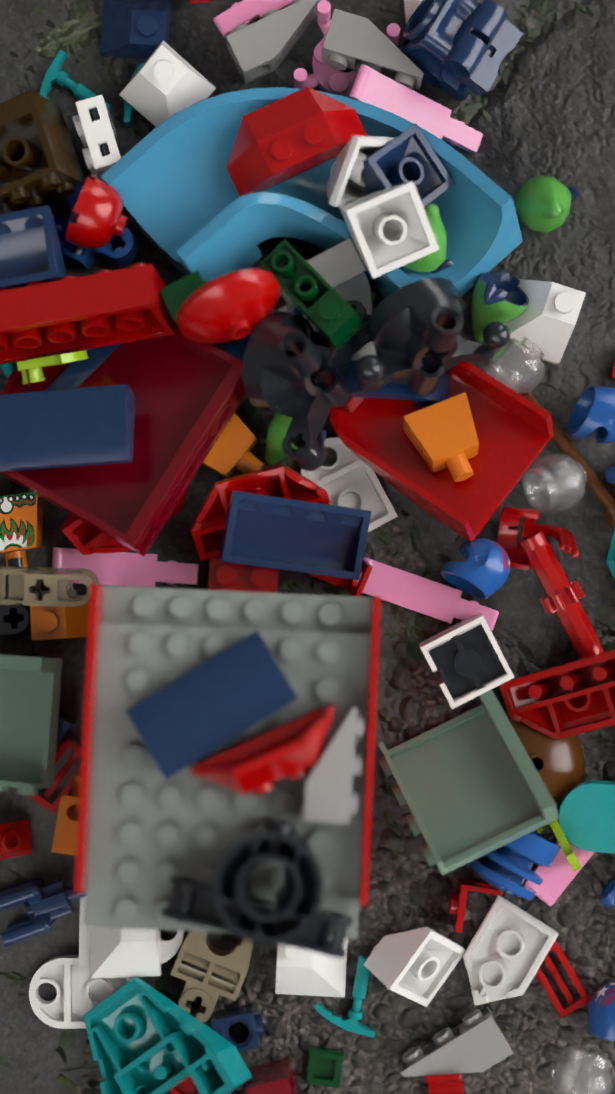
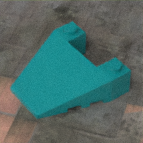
(155, 1045)

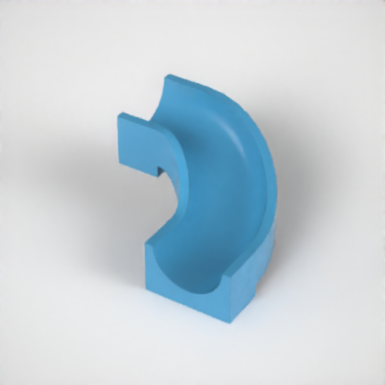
(190, 209)

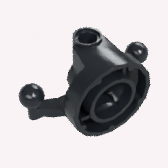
(421, 339)

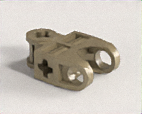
(23, 586)
(210, 972)

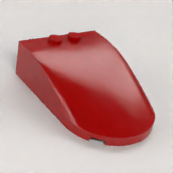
(509, 438)

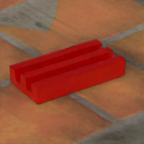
(44, 799)
(572, 1004)

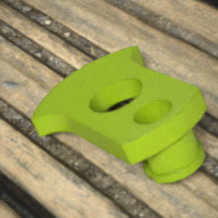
(32, 369)
(567, 849)

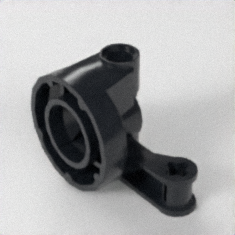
(300, 376)
(230, 904)

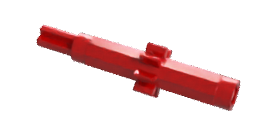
(561, 595)

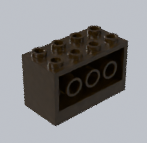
(35, 154)

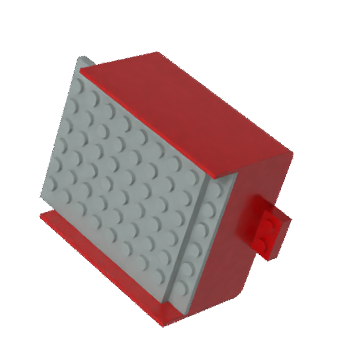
(148, 827)

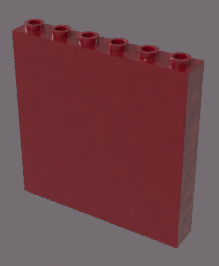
(181, 408)

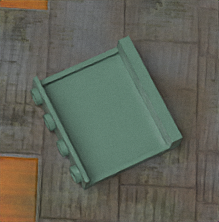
(28, 721)
(468, 786)

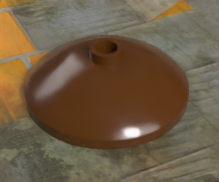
(560, 759)

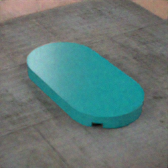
(589, 816)

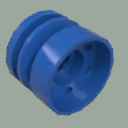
(512, 864)

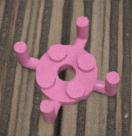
(328, 78)

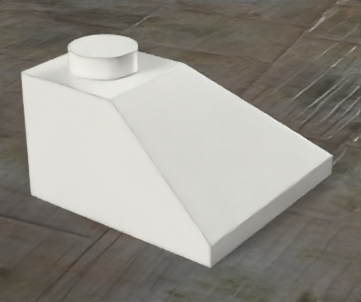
(165, 86)
(347, 173)
(389, 228)
(548, 318)
(124, 952)
(414, 962)
(309, 972)

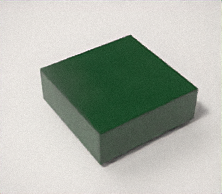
(324, 1066)

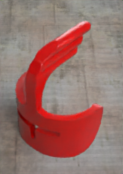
(508, 536)

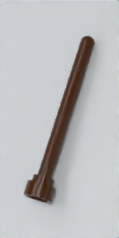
(593, 480)

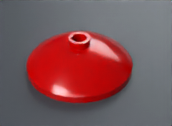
(228, 306)

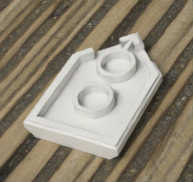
(506, 952)

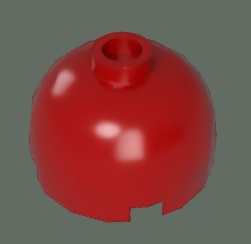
(96, 215)

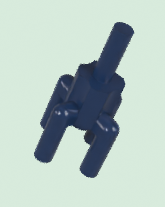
(42, 904)

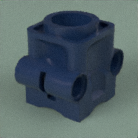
(459, 44)

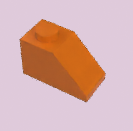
(59, 622)

